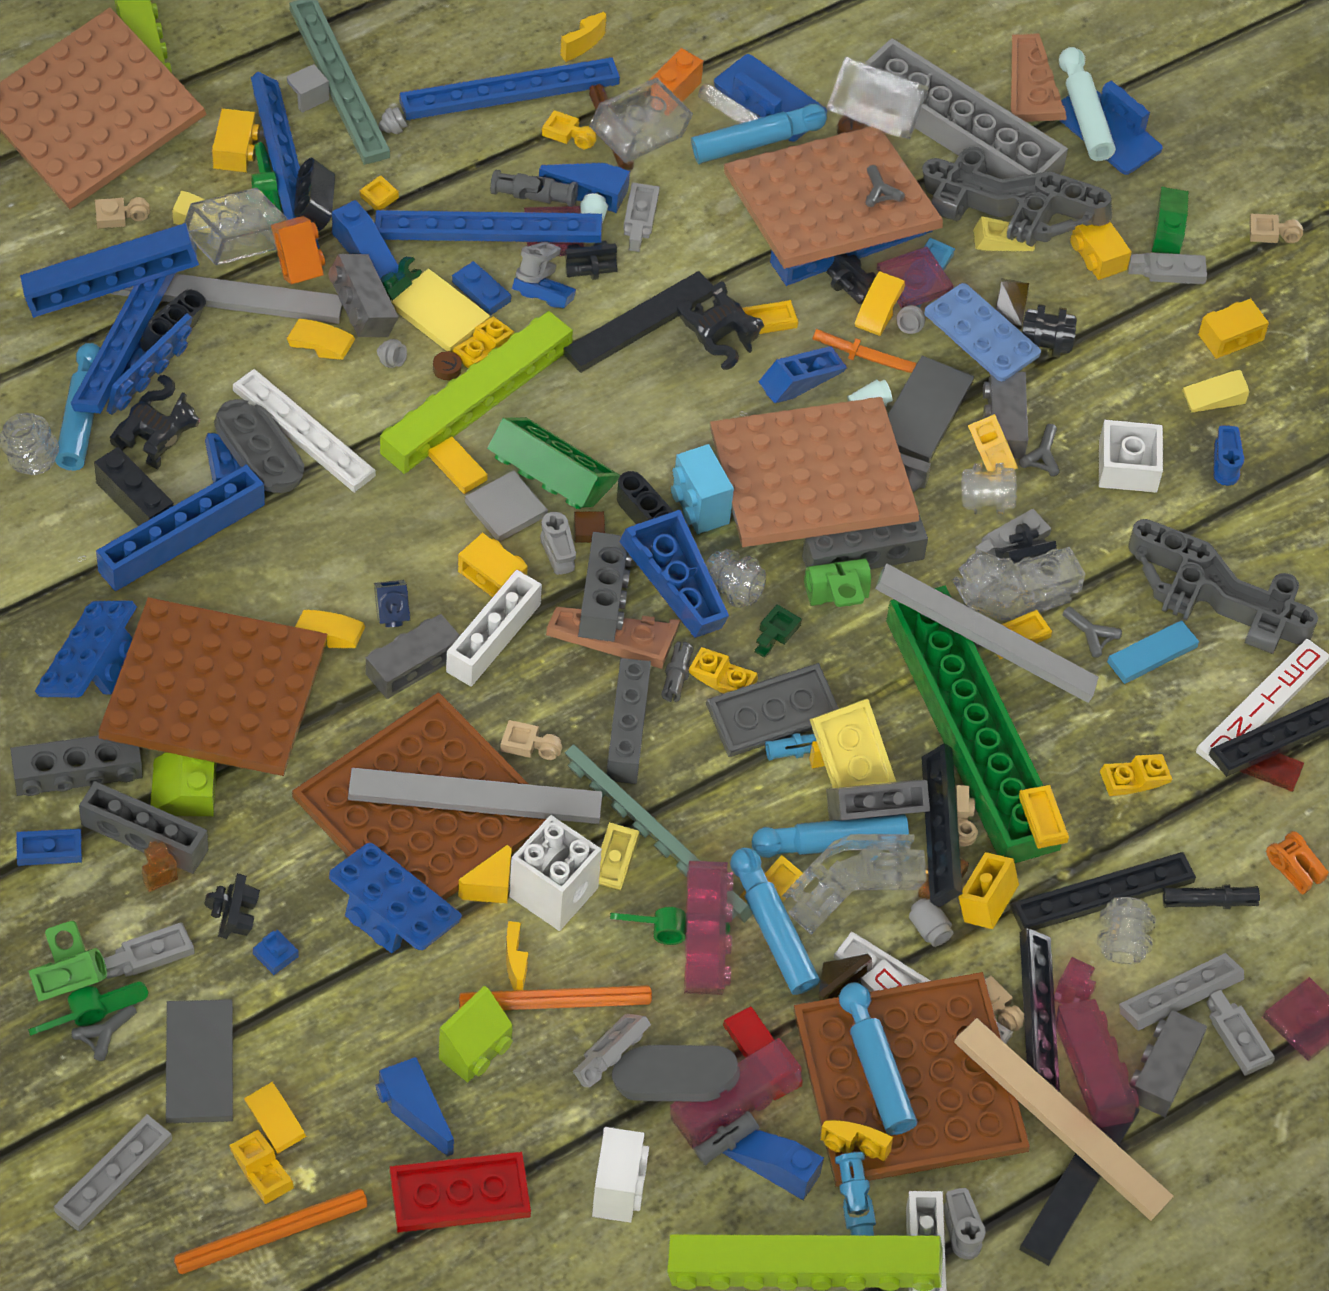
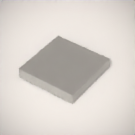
(506, 506)

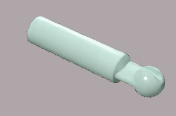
(1087, 105)

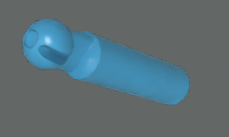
(757, 133)
(76, 425)
(817, 836)
(774, 922)
(878, 1062)

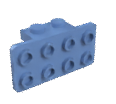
(982, 332)

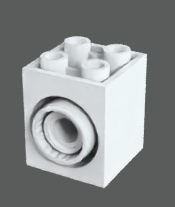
(555, 872)

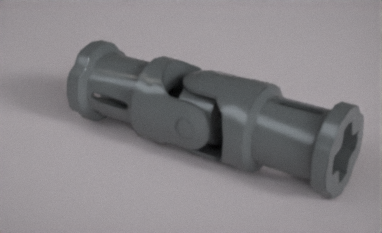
(530, 188)

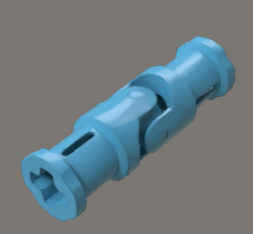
(855, 1192)

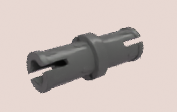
(677, 671)
(726, 1138)

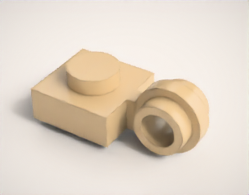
(112, 211)
(1267, 229)
(523, 738)
(965, 809)
(1009, 1016)

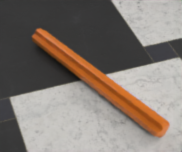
(568, 997)
(270, 1231)

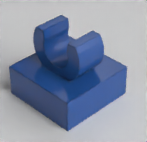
(275, 951)

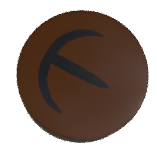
(848, 125)
(447, 365)

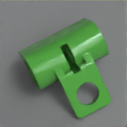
(841, 582)
(72, 966)

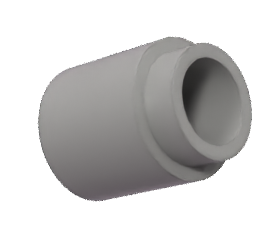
(931, 922)

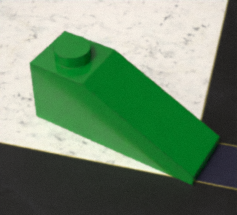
(1170, 221)

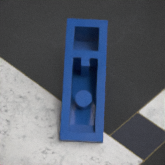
(592, 178)
(360, 236)
(800, 373)
(413, 1102)
(779, 1161)

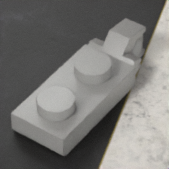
(640, 213)
(1169, 267)
(1000, 537)
(150, 951)
(1239, 1034)
(609, 1048)

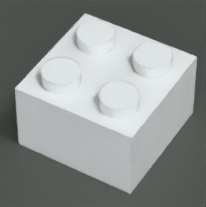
(1130, 456)
(620, 1175)

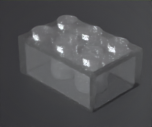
(877, 98)
(641, 120)
(234, 225)

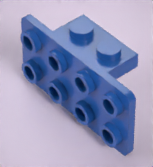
(761, 89)
(1127, 126)
(145, 364)
(91, 652)
(391, 901)

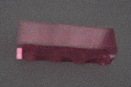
(706, 928)
(1096, 1063)
(761, 1079)

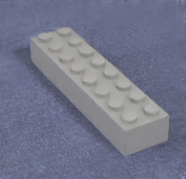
(965, 118)

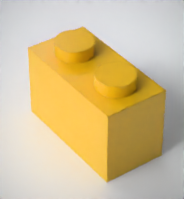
(234, 140)
(1101, 249)
(1233, 328)
(488, 564)
(988, 890)

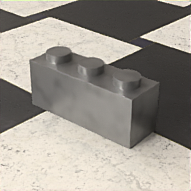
(363, 295)
(1009, 404)
(411, 656)
(878, 800)
(1167, 1062)

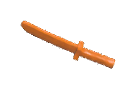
(862, 351)

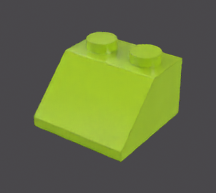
(183, 785)
(475, 1035)

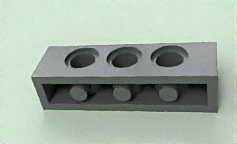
(878, 545)
(603, 588)
(628, 720)
(63, 755)
(140, 824)

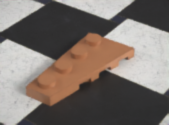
(1032, 82)
(637, 640)

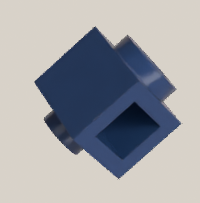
(392, 603)

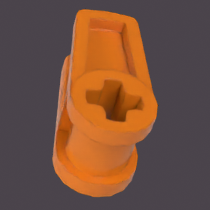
(1297, 862)

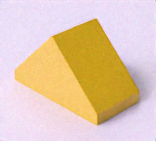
(488, 880)

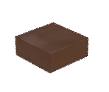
(586, 523)

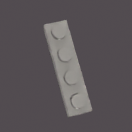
(1181, 991)
(113, 1173)

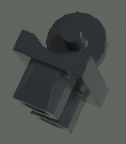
(591, 259)
(849, 275)
(1026, 545)
(229, 904)

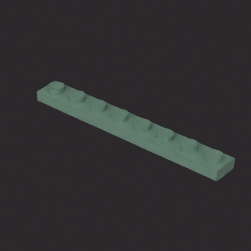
(342, 83)
(643, 821)

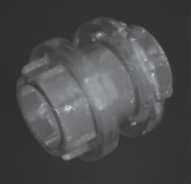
(29, 443)
(989, 488)
(738, 579)
(1125, 935)

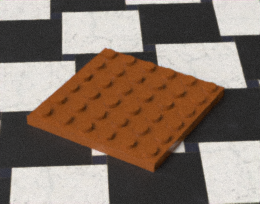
(214, 686)
(427, 842)
(956, 1103)

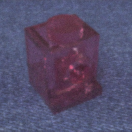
(1075, 983)

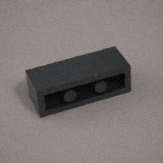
(130, 487)

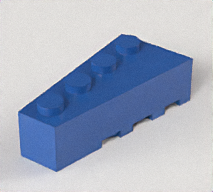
(677, 570)

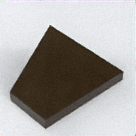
(1012, 301)
(840, 972)

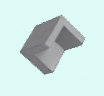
(310, 86)

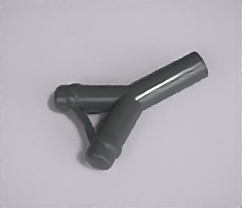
(879, 188)
(1044, 453)
(1092, 631)
(103, 1031)

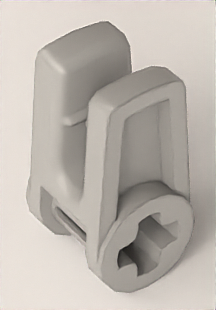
(536, 262)
(558, 542)
(963, 1223)

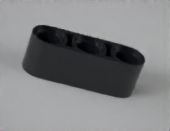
(314, 193)
(188, 302)
(639, 498)

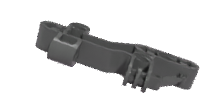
(1029, 198)
(1207, 578)

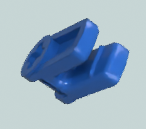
(1228, 455)

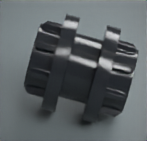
(1050, 330)

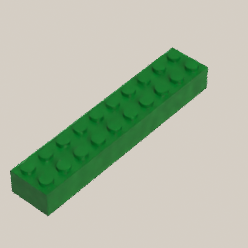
(973, 724)

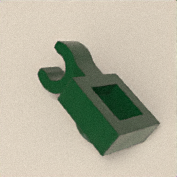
(398, 282)
(776, 626)

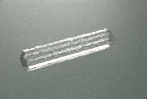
(726, 104)

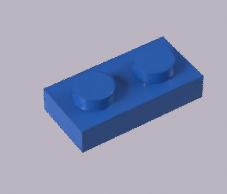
(481, 288)
(554, 293)
(219, 457)
(49, 847)

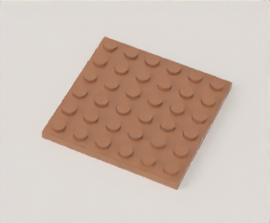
(93, 108)
(815, 196)
(814, 471)

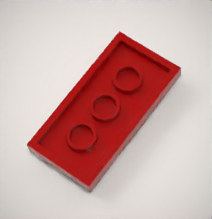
(459, 1192)

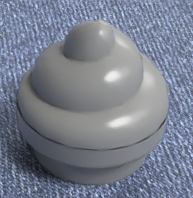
(392, 121)
(910, 319)
(392, 353)

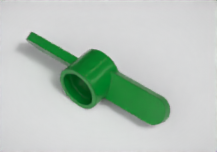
(266, 179)
(668, 924)
(90, 1007)

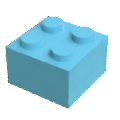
(702, 489)

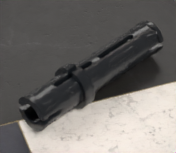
(1219, 896)

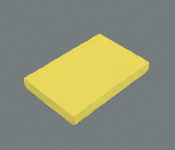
(439, 310)
(852, 746)

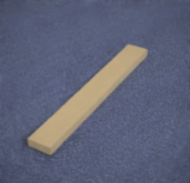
(1064, 1119)

